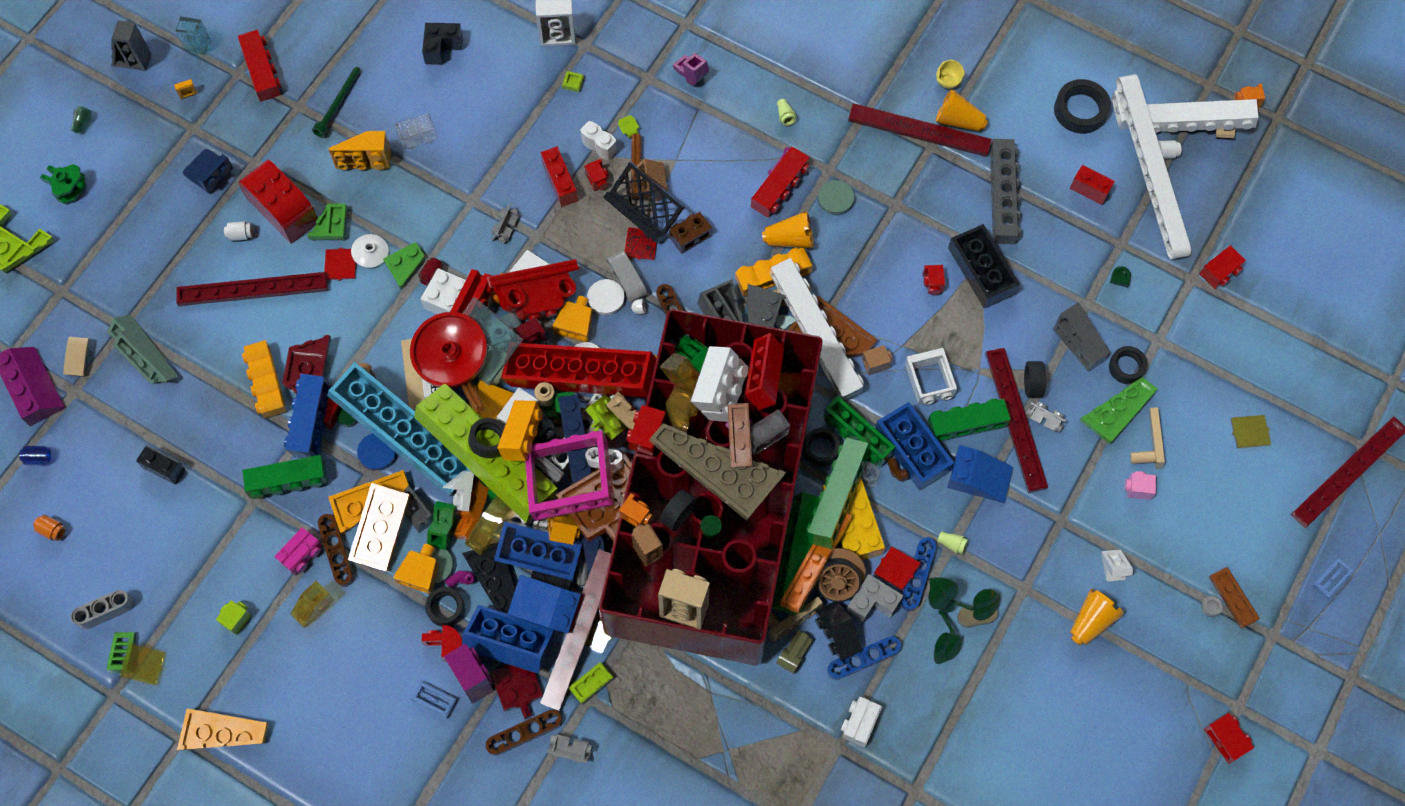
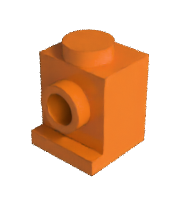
(1249, 93)
(635, 512)

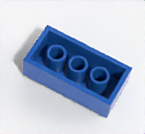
(308, 416)
(915, 446)
(531, 549)
(508, 639)

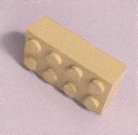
(684, 598)

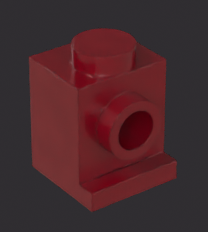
(531, 332)

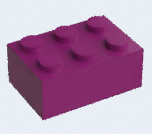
(470, 672)

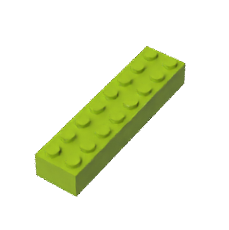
(450, 422)

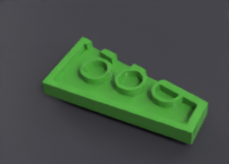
(1114, 415)

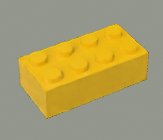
(862, 532)

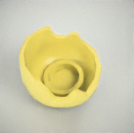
(950, 74)

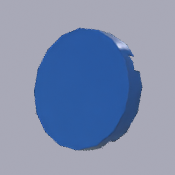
(375, 453)

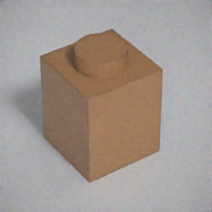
(876, 360)

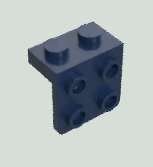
(208, 170)

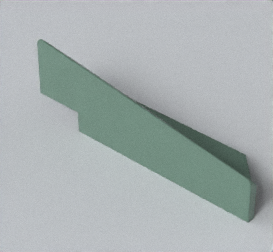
(139, 350)

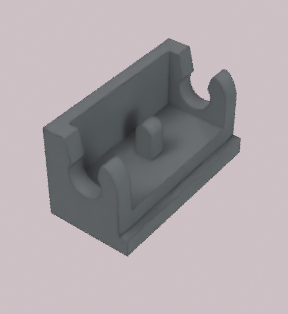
(417, 512)

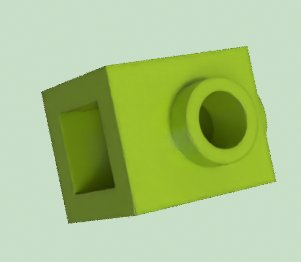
(233, 616)

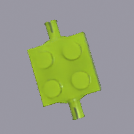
(605, 418)

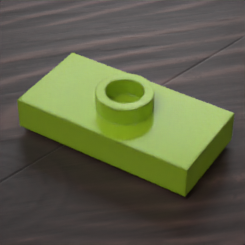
(590, 683)

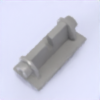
(507, 217)
(1053, 419)
(560, 747)

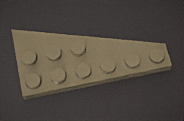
(711, 465)

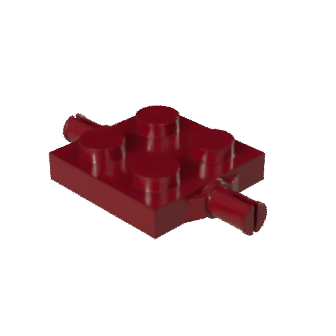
(516, 688)

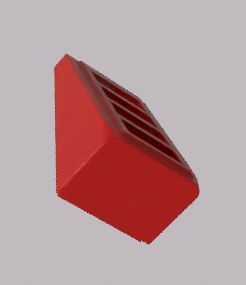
(331, 414)

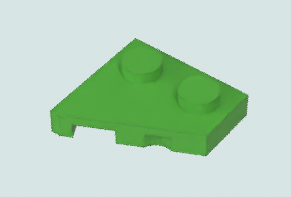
(330, 224)
(404, 263)

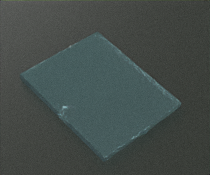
(500, 338)

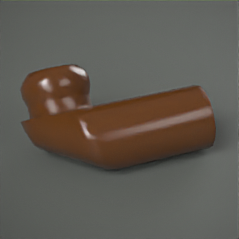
(895, 471)

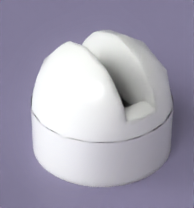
(639, 306)

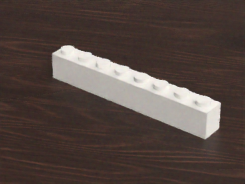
(813, 322)

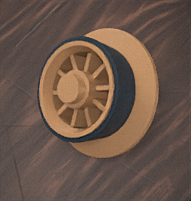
(841, 576)

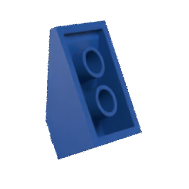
(979, 474)
(544, 604)

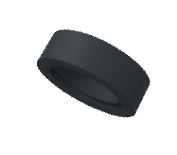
(1088, 88)

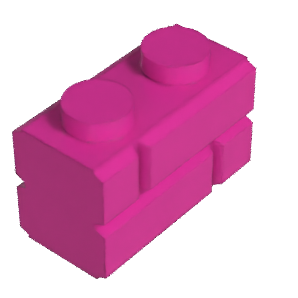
(299, 551)

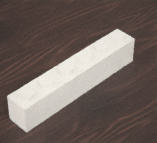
(1204, 115)

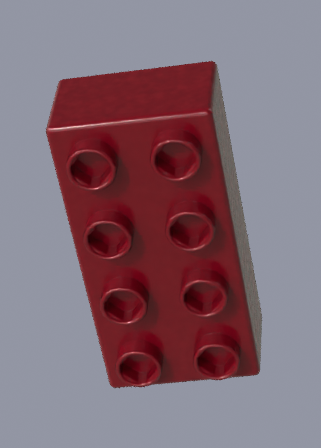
(747, 553)

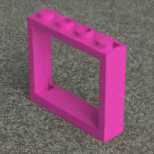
(575, 503)

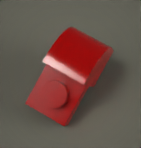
(448, 639)

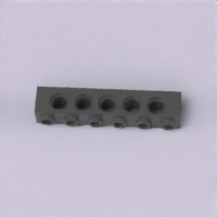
(1001, 232)

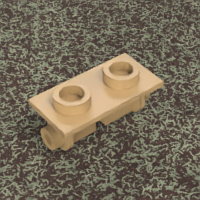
(622, 409)

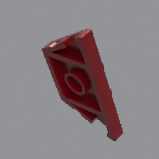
(306, 359)

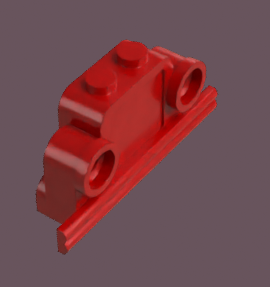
(535, 290)

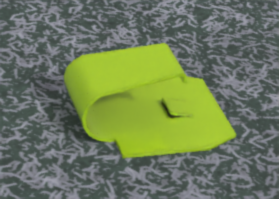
(628, 125)

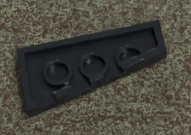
(492, 576)

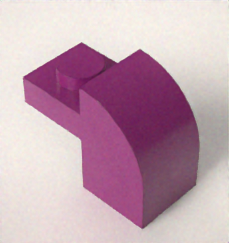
(692, 68)

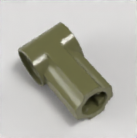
(792, 656)

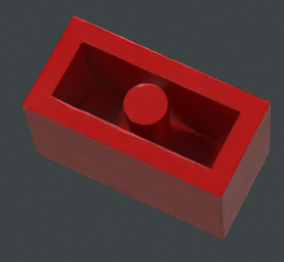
(1092, 184)
(1222, 267)
(646, 422)
(1229, 738)

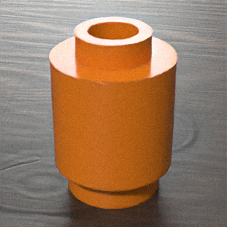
(49, 528)

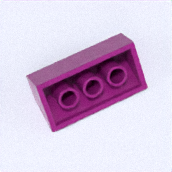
(29, 384)

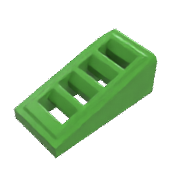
(112, 667)

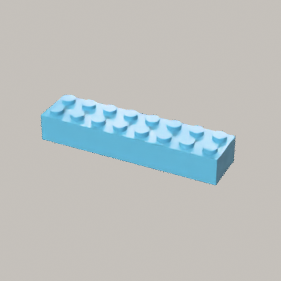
(395, 425)

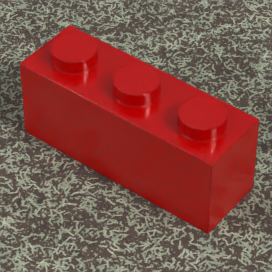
(559, 176)

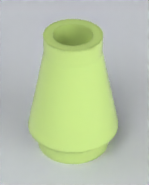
(786, 113)
(954, 542)

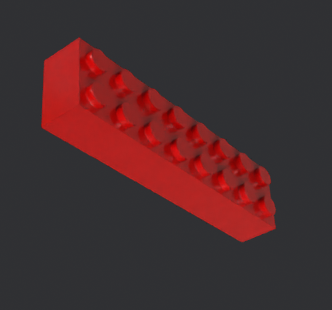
(581, 369)

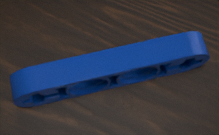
(919, 574)
(864, 658)

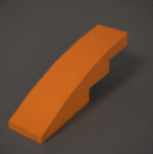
(471, 517)

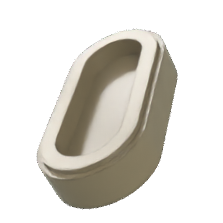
(966, 619)

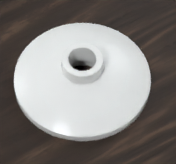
(369, 258)

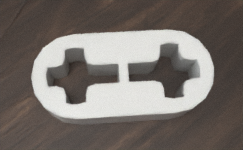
(617, 464)

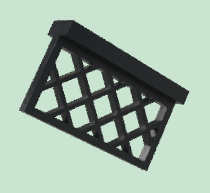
(638, 216)

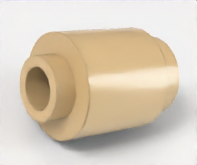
(545, 394)

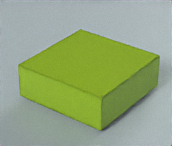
(573, 81)

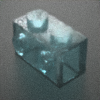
(193, 35)

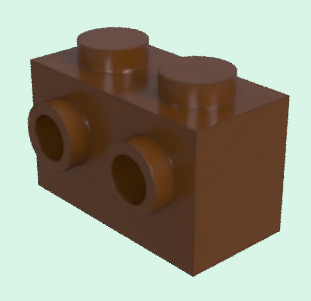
(690, 232)

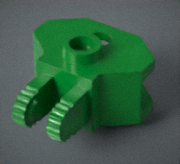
(64, 181)

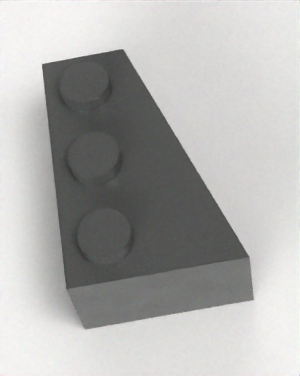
(129, 47)
(720, 302)
(763, 306)
(1081, 337)

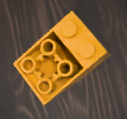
(363, 152)

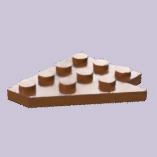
(847, 332)
(603, 519)

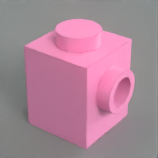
(1140, 485)

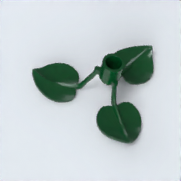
(942, 597)

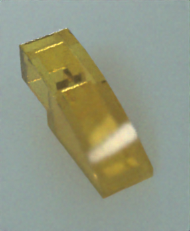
(488, 525)

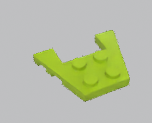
(15, 250)

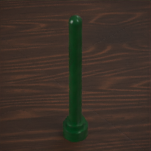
(320, 129)

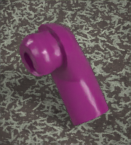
(460, 576)

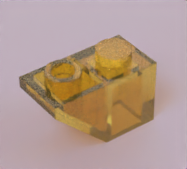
(681, 372)
(680, 408)
(311, 604)

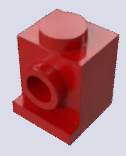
(596, 175)
(934, 278)

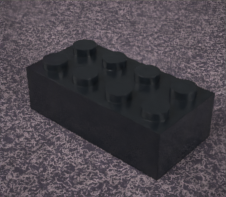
(983, 265)

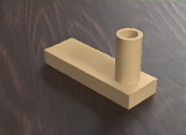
(1157, 454)
(779, 629)

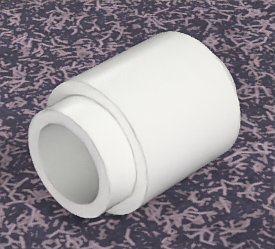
(1170, 149)
(238, 231)

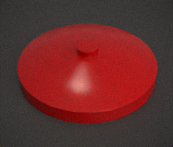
(448, 349)

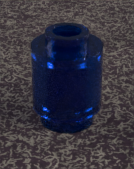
(35, 455)

